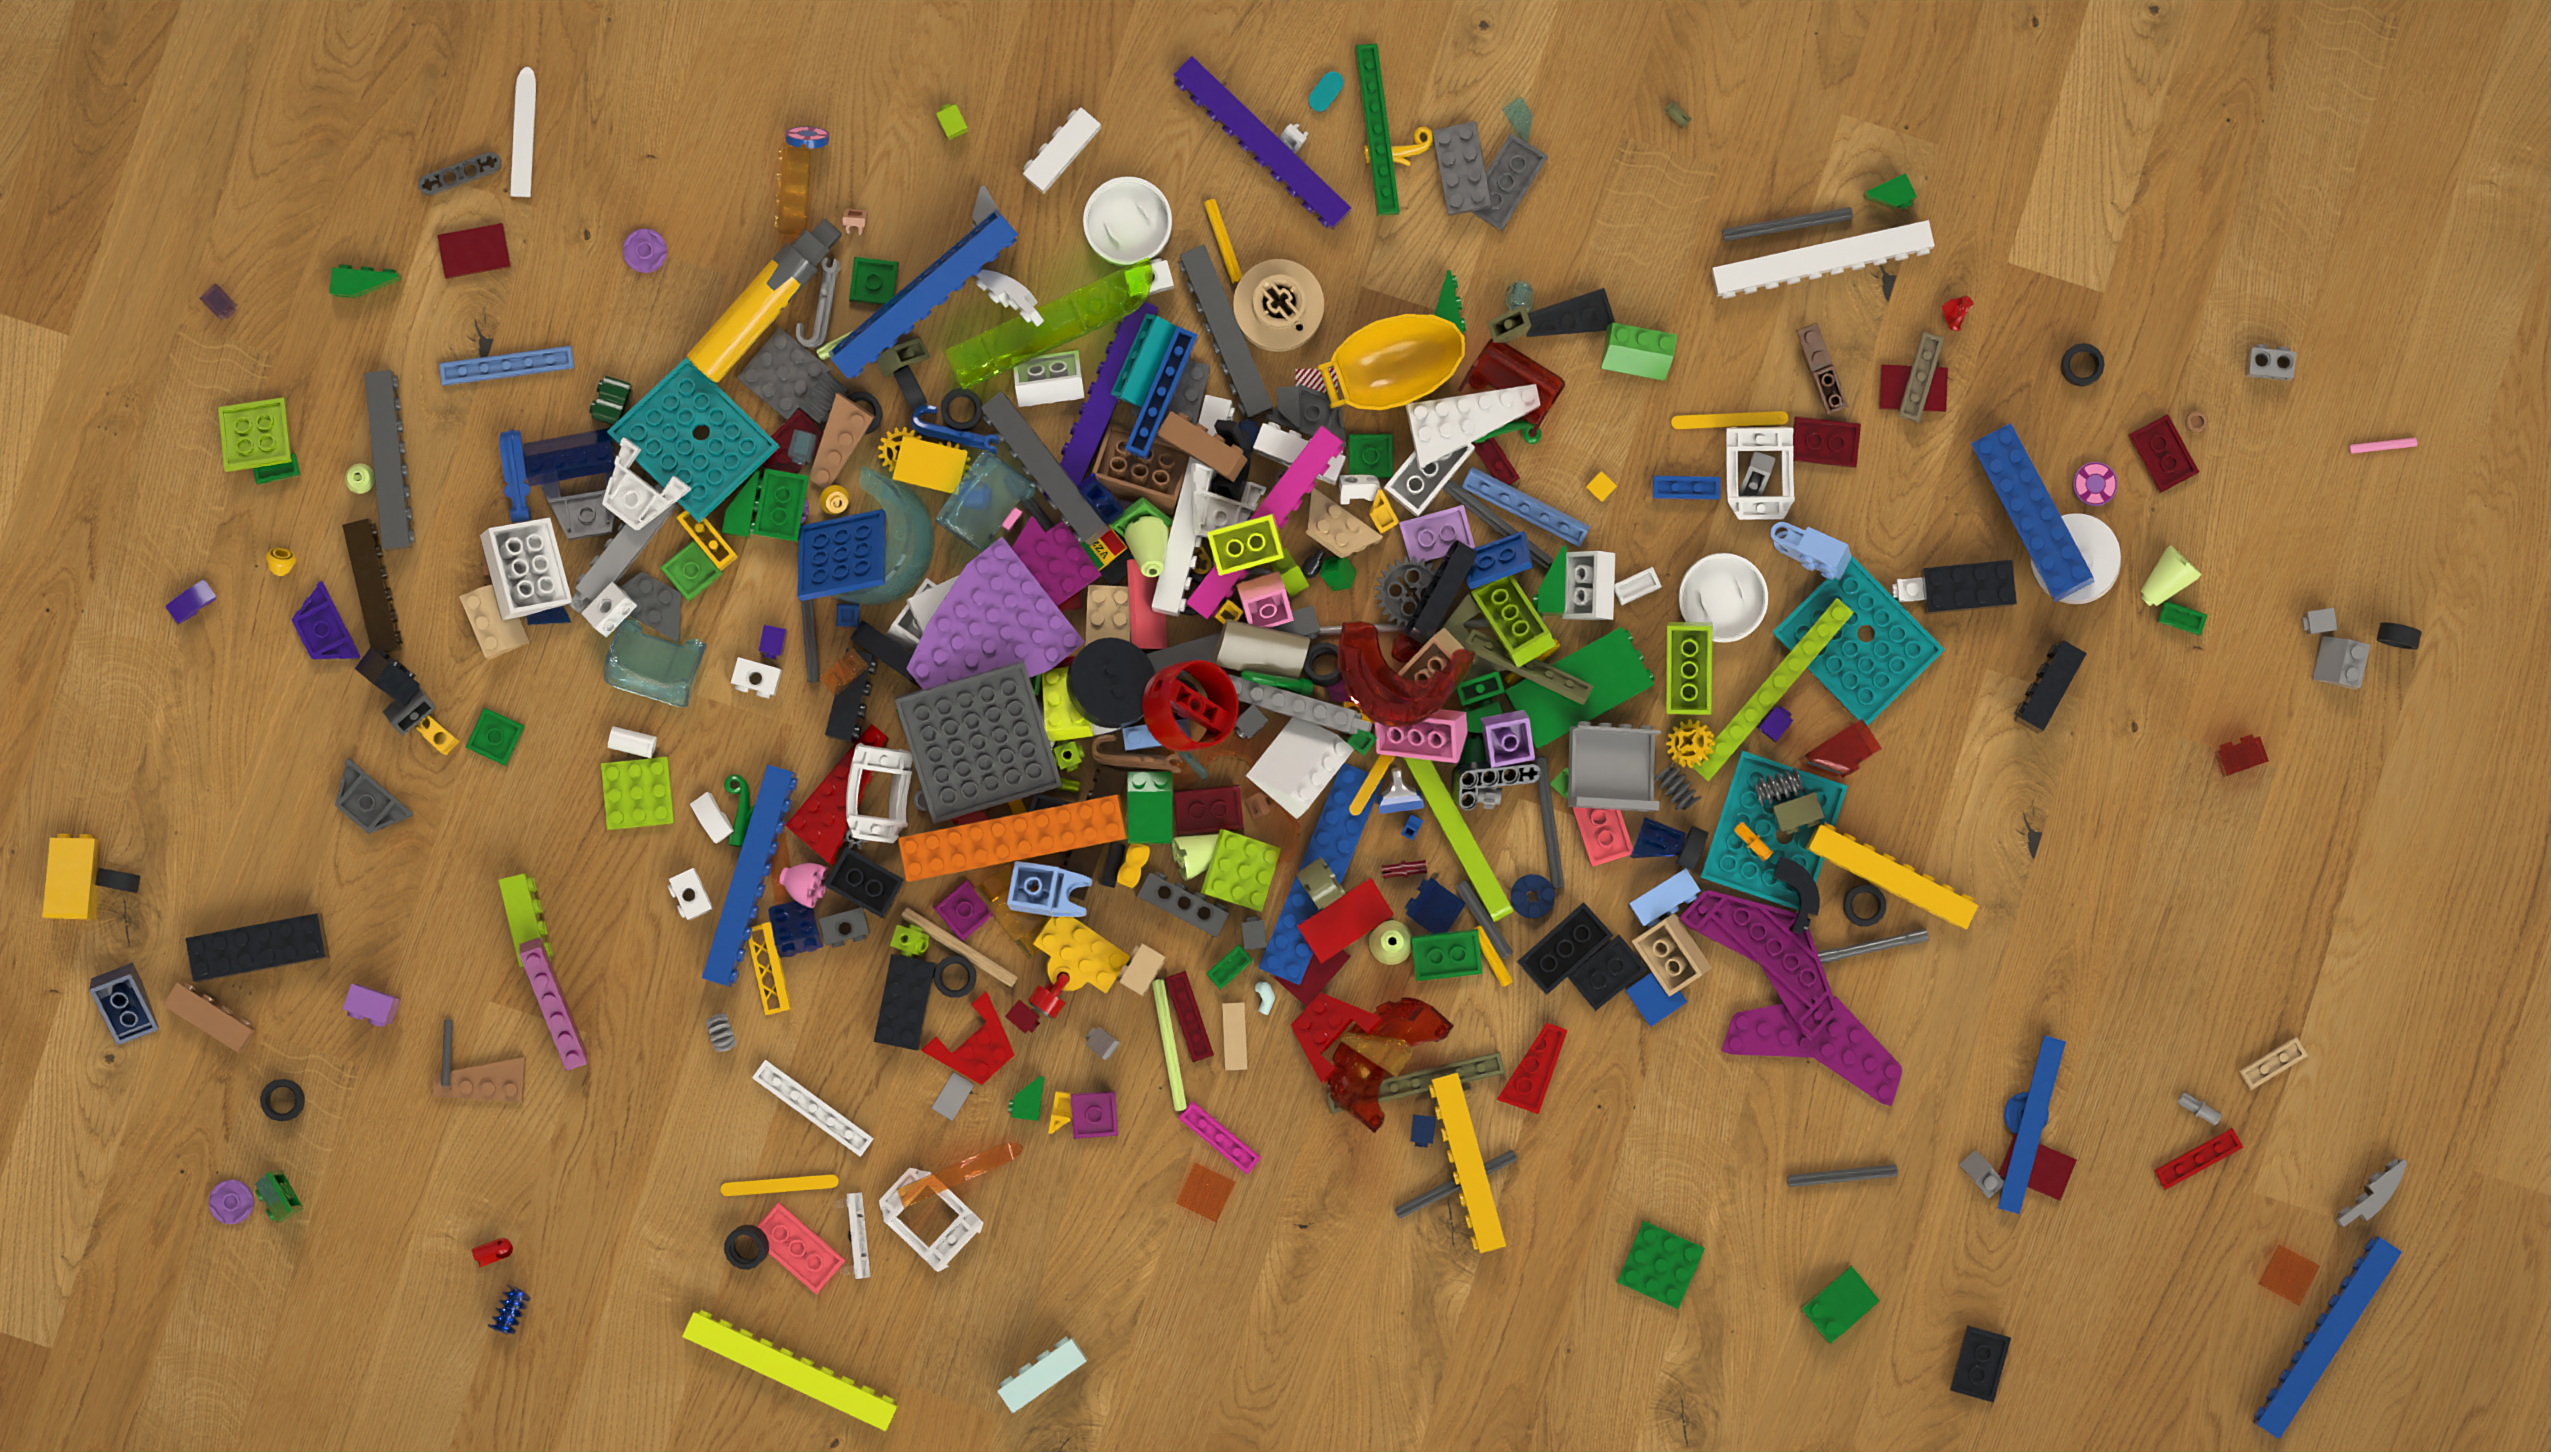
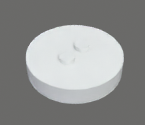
(1127, 221)
(2100, 553)
(1725, 592)

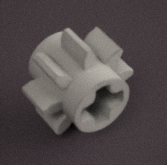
(1489, 797)
(852, 841)

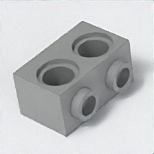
(2270, 369)

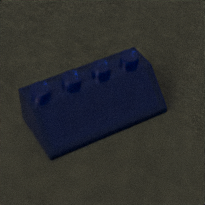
(569, 457)

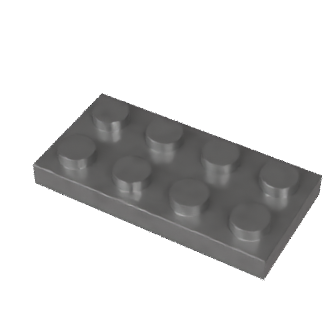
(1462, 168)
(1510, 179)

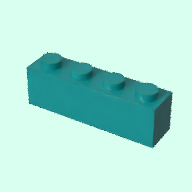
(1143, 360)

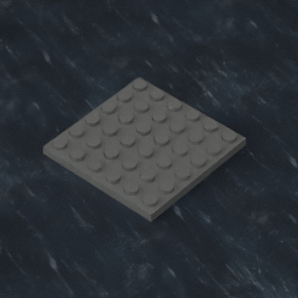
(978, 741)

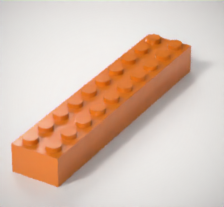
(1013, 838)

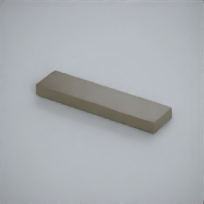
(1920, 377)

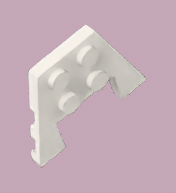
(634, 498)
(1216, 511)

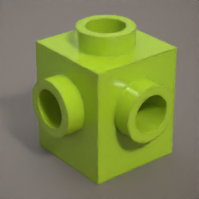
(1068, 764)
(910, 940)

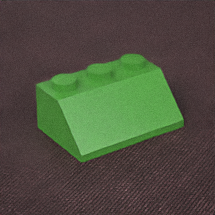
(1638, 351)

